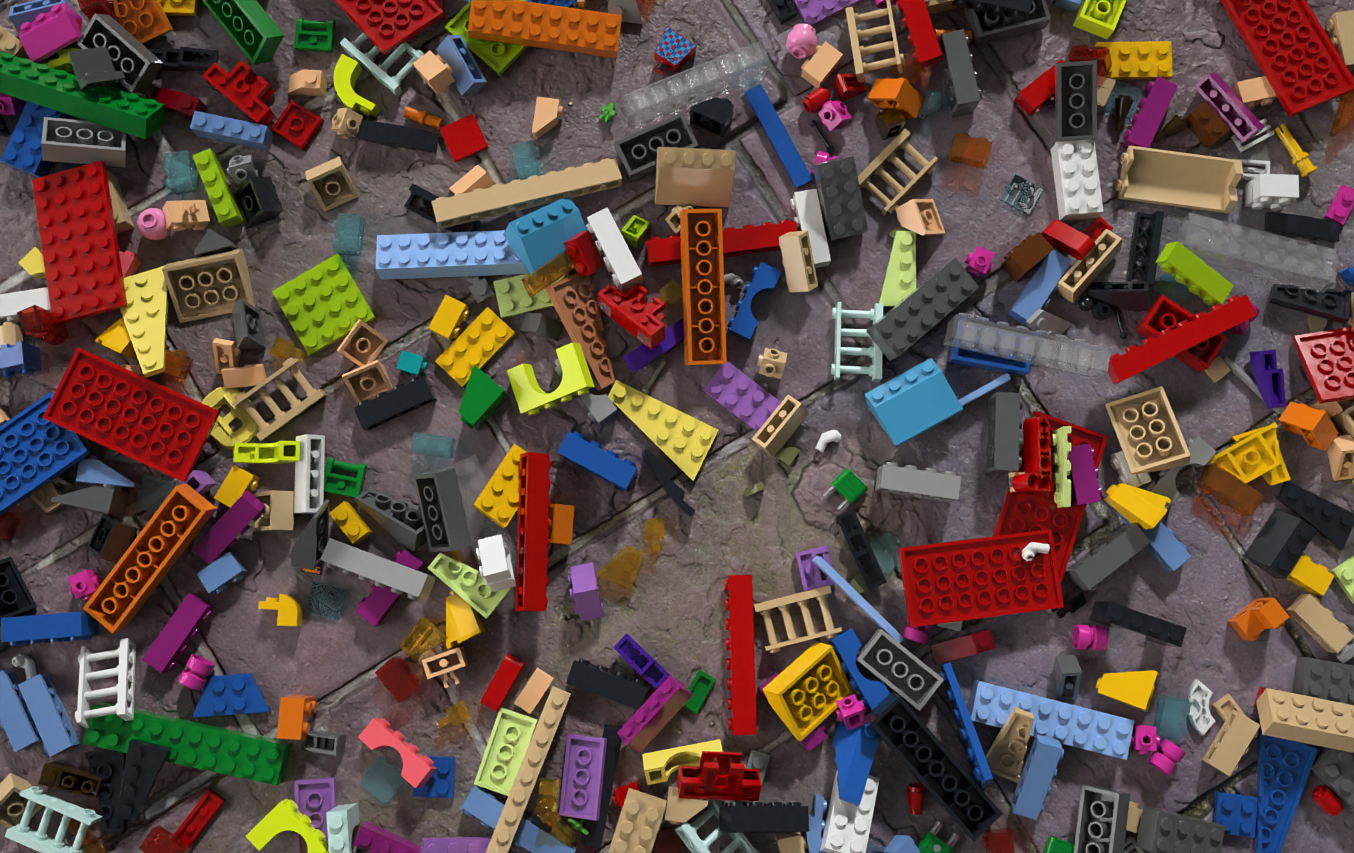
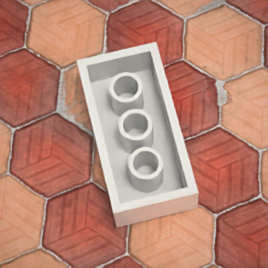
(1076, 180)
(614, 249)
(849, 825)

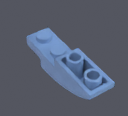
(816, 825)

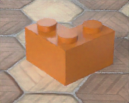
(896, 94)
(1310, 423)
(1258, 616)
(294, 716)

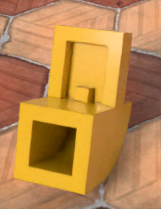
(289, 609)

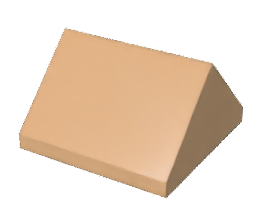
(472, 180)
(362, 344)
(368, 381)

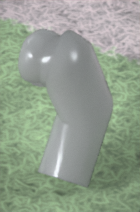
(733, 280)

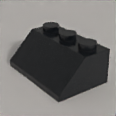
(1280, 543)
(14, 594)

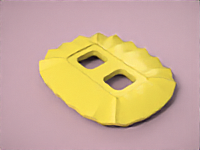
(221, 431)

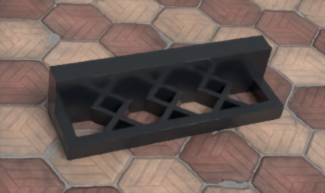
(427, 197)
(1152, 246)

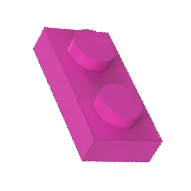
(1340, 205)

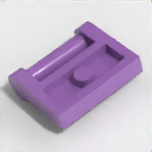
(809, 571)

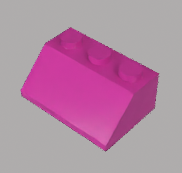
(50, 32)

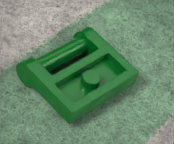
(314, 40)
(344, 484)

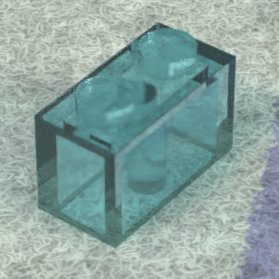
(526, 160)
(180, 172)
(348, 234)
(433, 445)
(1171, 716)

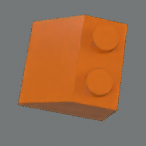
(561, 524)

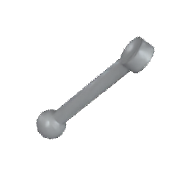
(645, 390)

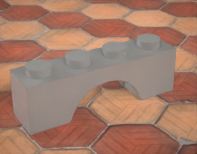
(600, 406)
(1166, 481)

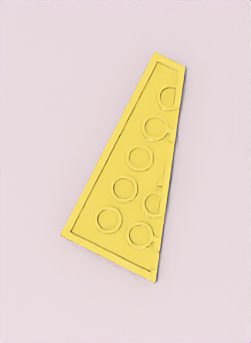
(147, 318)
(672, 431)

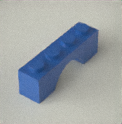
(764, 281)
(846, 649)

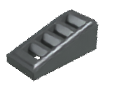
(336, 743)

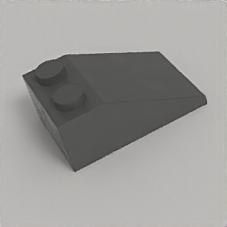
(247, 327)
(104, 499)
(313, 540)

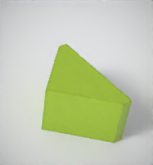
(634, 231)

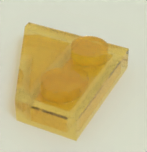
(623, 567)
(422, 638)
(564, 832)

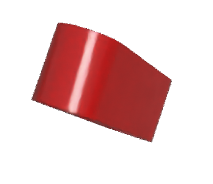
(1068, 239)
(502, 682)

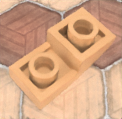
(243, 376)
(533, 690)

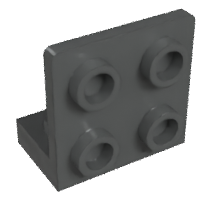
(94, 68)

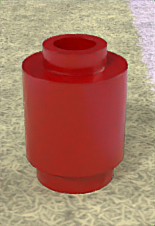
(816, 99)
(1327, 800)

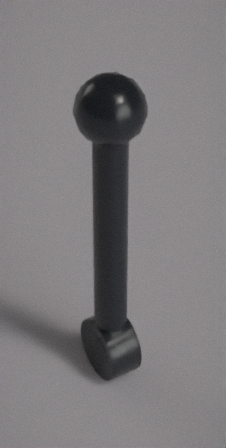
(830, 149)
(1123, 335)

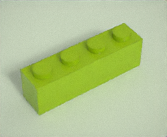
(218, 188)
(1194, 273)

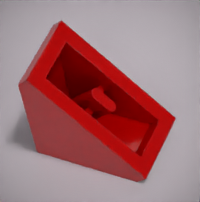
(848, 86)

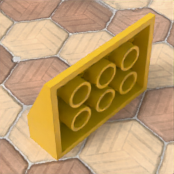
(808, 689)

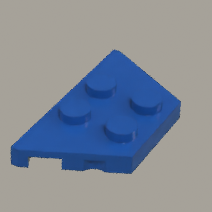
(231, 696)

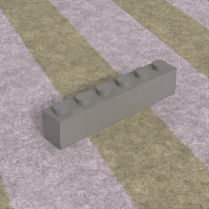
(381, 570)

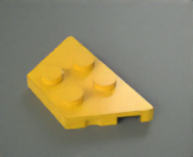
(1251, 455)

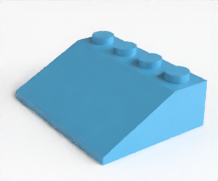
(543, 232)
(913, 402)

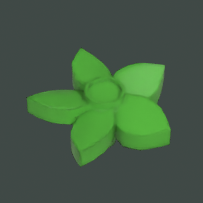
(609, 112)
(578, 826)

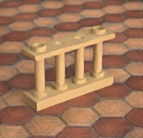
(857, 35)
(889, 155)
(281, 417)
(783, 604)

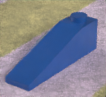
(854, 759)

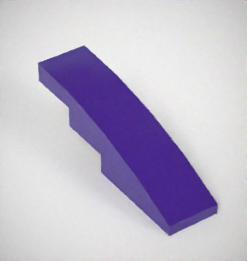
(643, 355)
(641, 661)

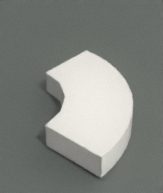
(1199, 707)

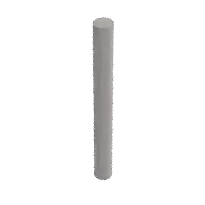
(1246, 379)

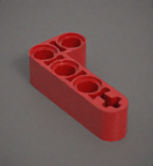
(1036, 457)

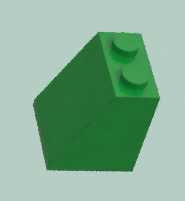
(480, 399)

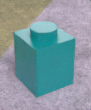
(412, 364)

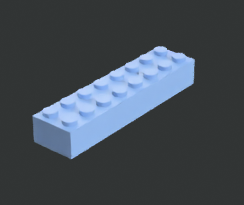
(446, 255)
(1053, 719)

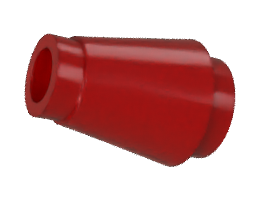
(916, 798)

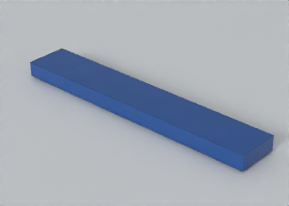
(778, 136)

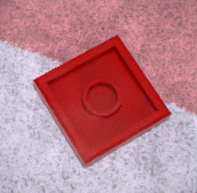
(297, 125)
(464, 138)

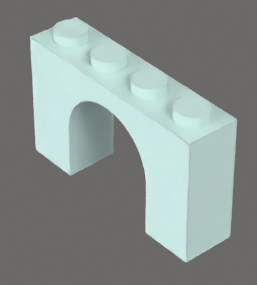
(340, 826)

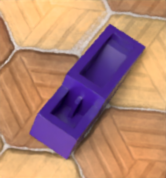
(1268, 378)

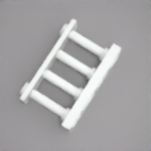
(124, 689)

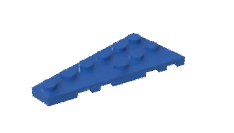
(967, 735)
(1280, 783)

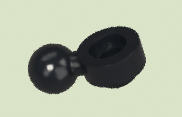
(1087, 304)

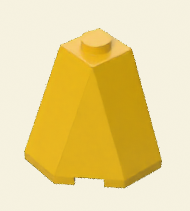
(118, 339)
(1137, 504)
(461, 621)
(1129, 687)

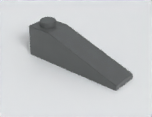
(397, 517)

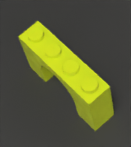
(575, 381)
(283, 818)

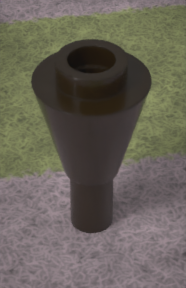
(1122, 107)
(1175, 125)

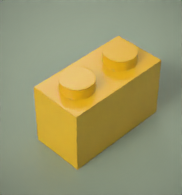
(449, 318)
(235, 485)
(351, 522)
(1310, 576)

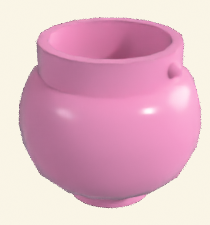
(801, 41)
(152, 224)

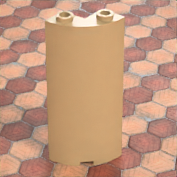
(1179, 179)

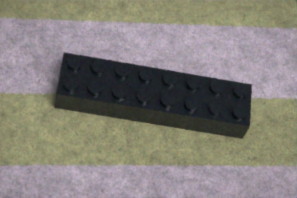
(933, 766)

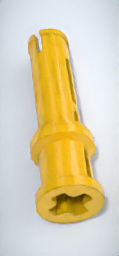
(1299, 157)

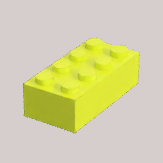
(1099, 16)

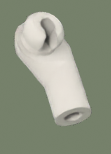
(825, 438)
(1034, 548)
(25, 663)

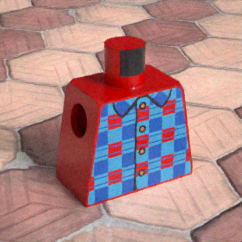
(673, 52)

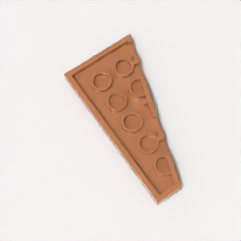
(582, 319)

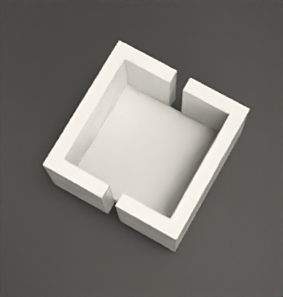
(1271, 191)
(496, 563)

